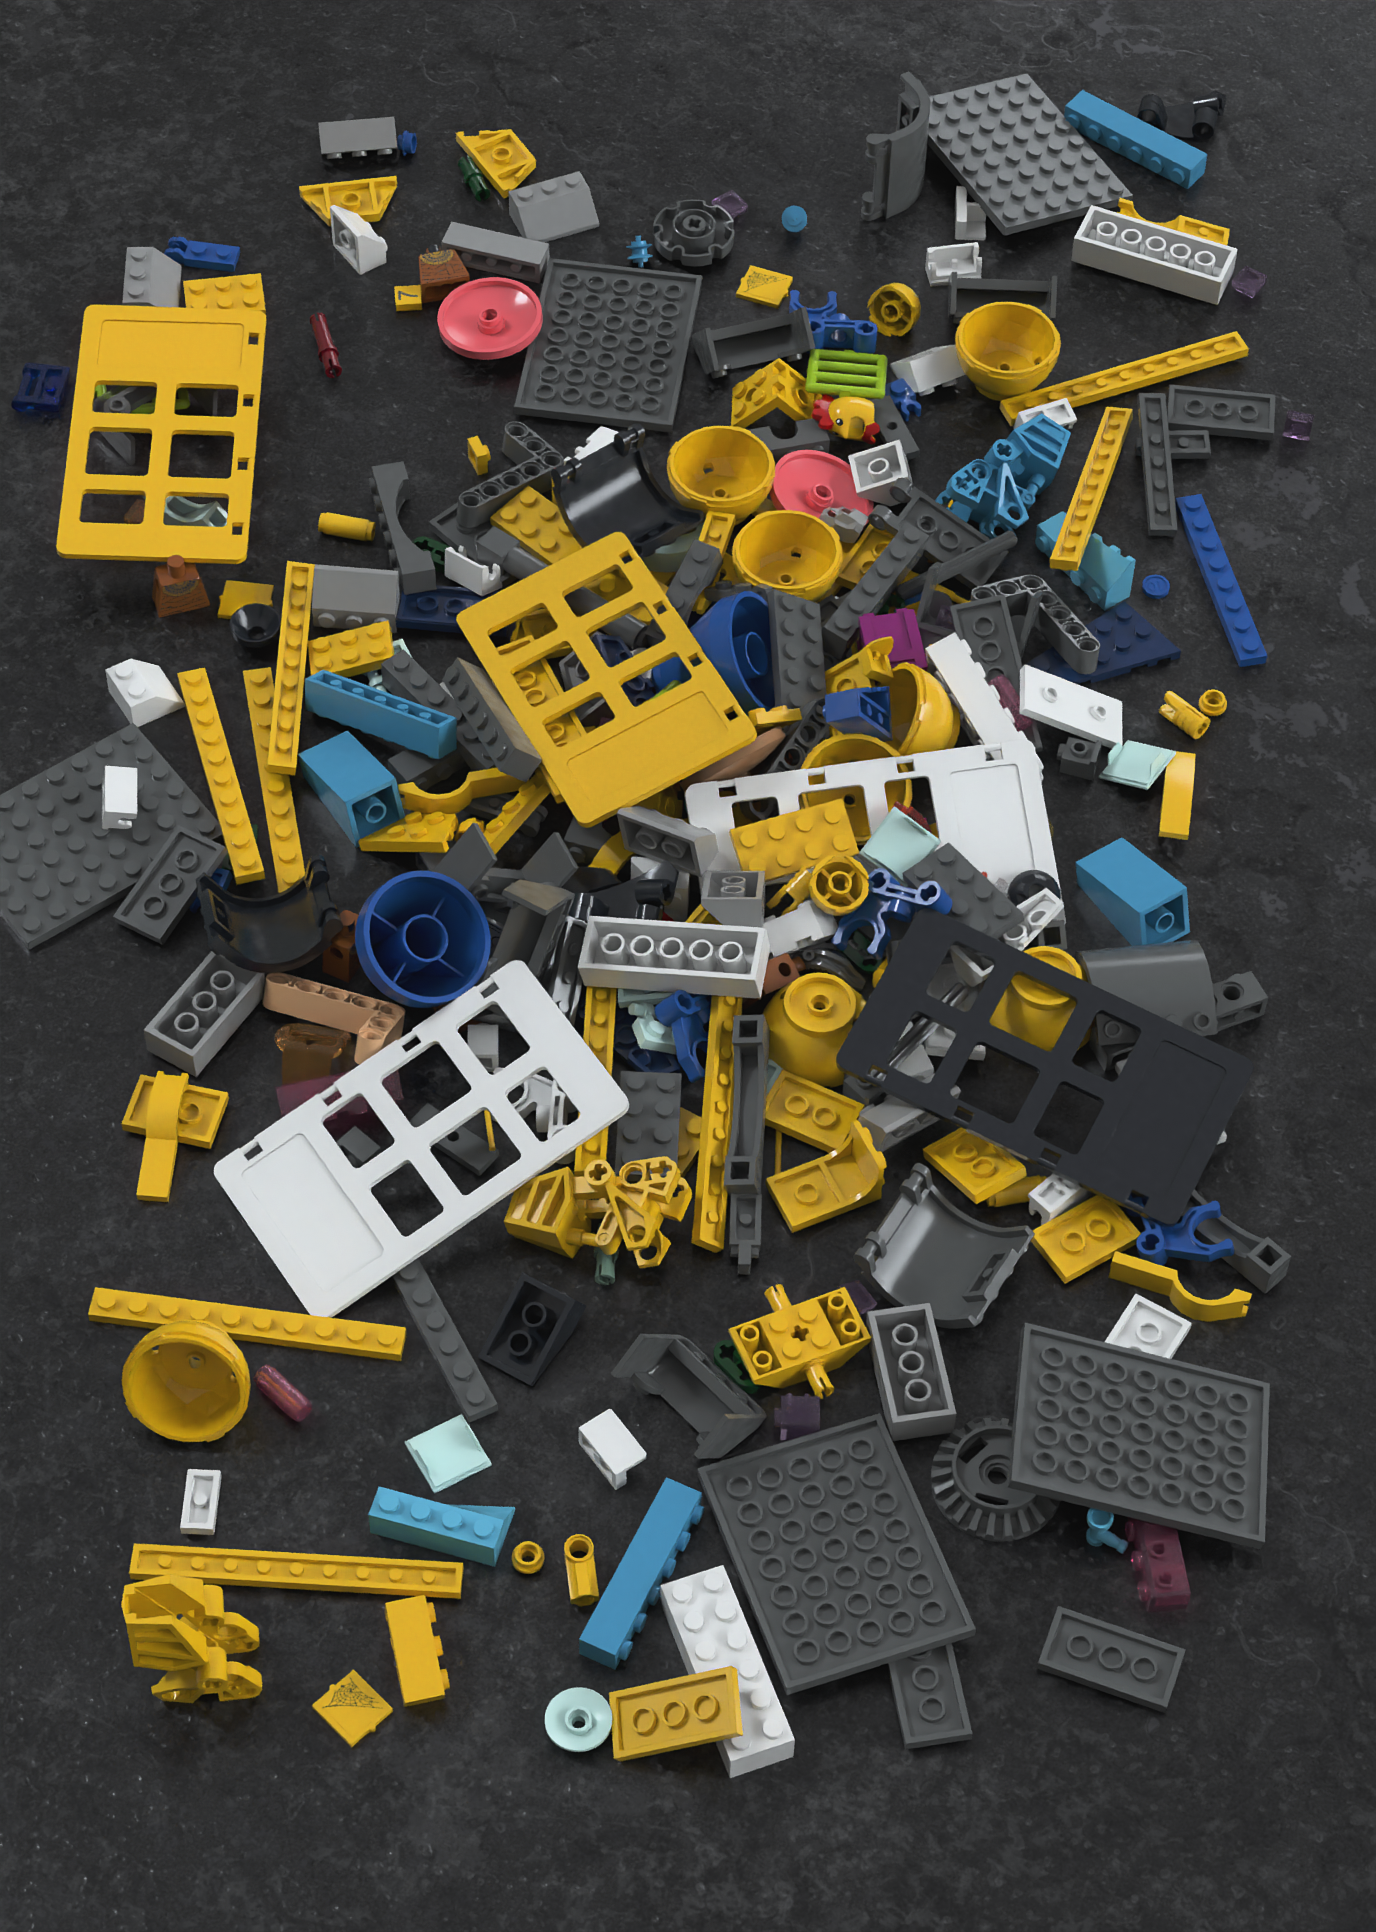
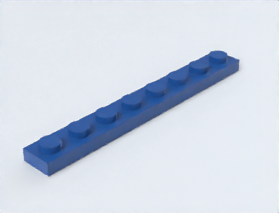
(1220, 581)

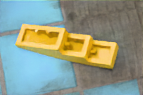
(1177, 796)

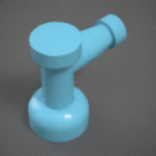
(1098, 1533)

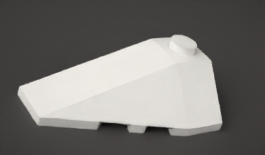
(1037, 914)

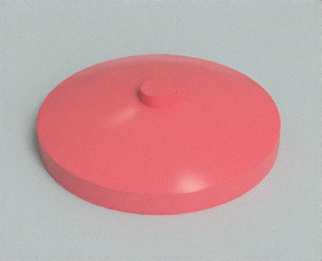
(490, 318)
(814, 481)

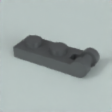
(491, 806)

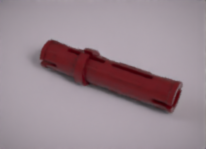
(327, 352)

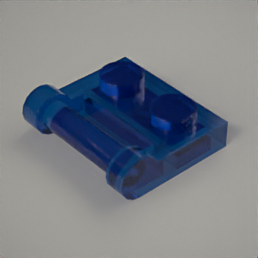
(48, 391)

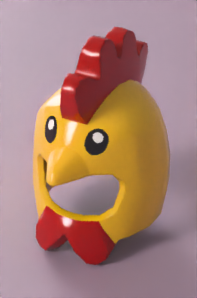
(846, 416)

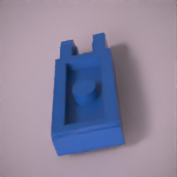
(203, 254)

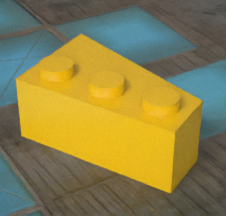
(416, 1650)

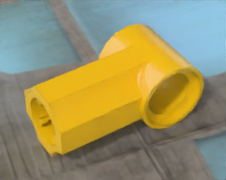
(581, 1571)

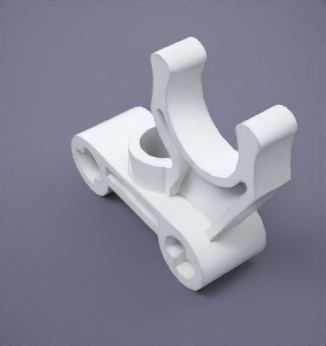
(550, 1106)

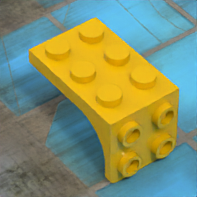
(831, 1183)

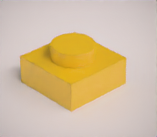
(478, 455)

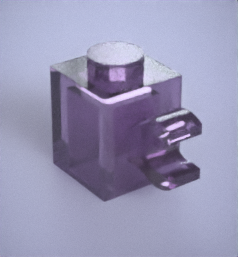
(797, 1416)

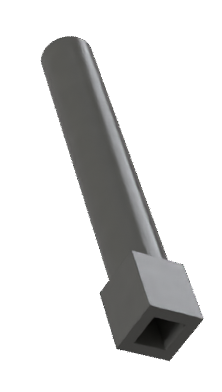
(506, 552)

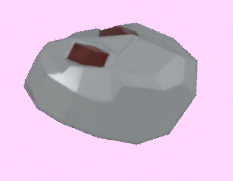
(845, 522)

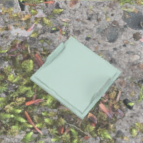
(1136, 764)
(899, 844)
(448, 1453)

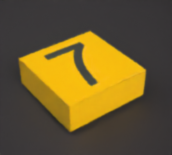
(408, 298)

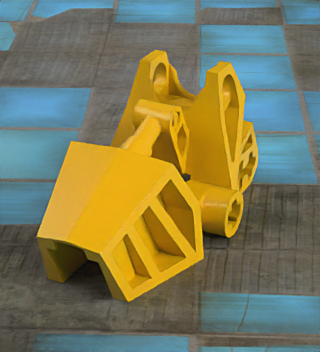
(558, 1210)
(190, 1647)

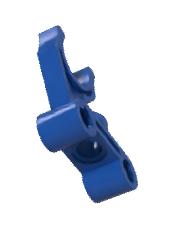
(836, 329)
(886, 901)
(687, 1016)
(1179, 1239)

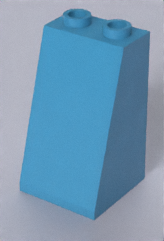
(352, 785)
(1135, 894)

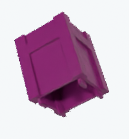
(905, 635)

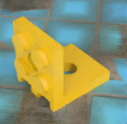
(771, 388)

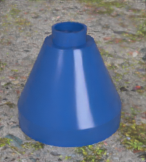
(739, 647)
(423, 939)

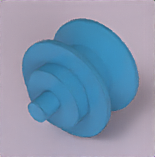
(794, 218)
(639, 251)

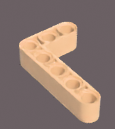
(373, 1020)

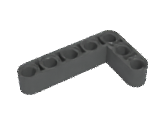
(534, 466)
(1053, 619)
(798, 749)

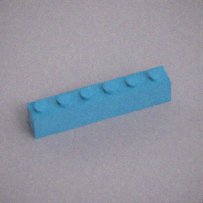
(1135, 139)
(381, 714)
(640, 1574)

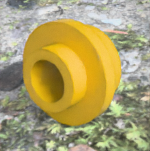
(1213, 703)
(528, 1549)

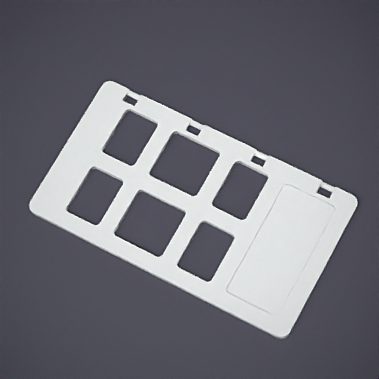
(980, 807)
(320, 1211)

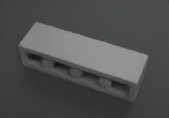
(498, 252)

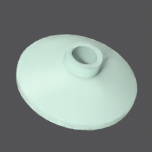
(574, 1706)

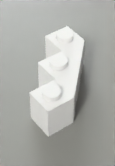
(799, 929)

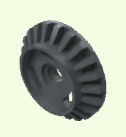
(958, 1485)

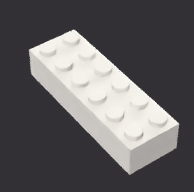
(1154, 254)
(977, 702)
(674, 956)
(713, 1636)

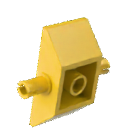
(801, 1340)

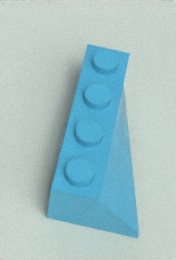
(1102, 571)
(452, 1529)

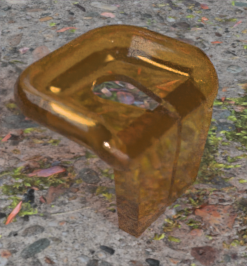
(309, 1061)

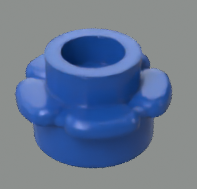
(407, 143)

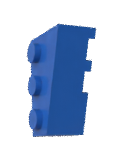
(860, 711)

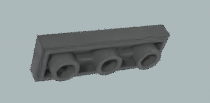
(893, 427)
(467, 1147)

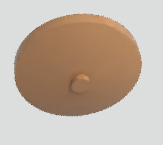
(740, 762)

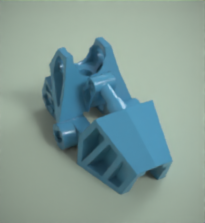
(1008, 476)

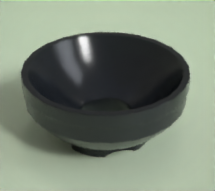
(255, 618)
(1020, 885)

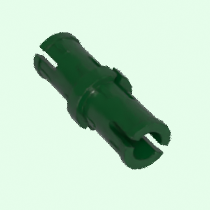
(474, 178)

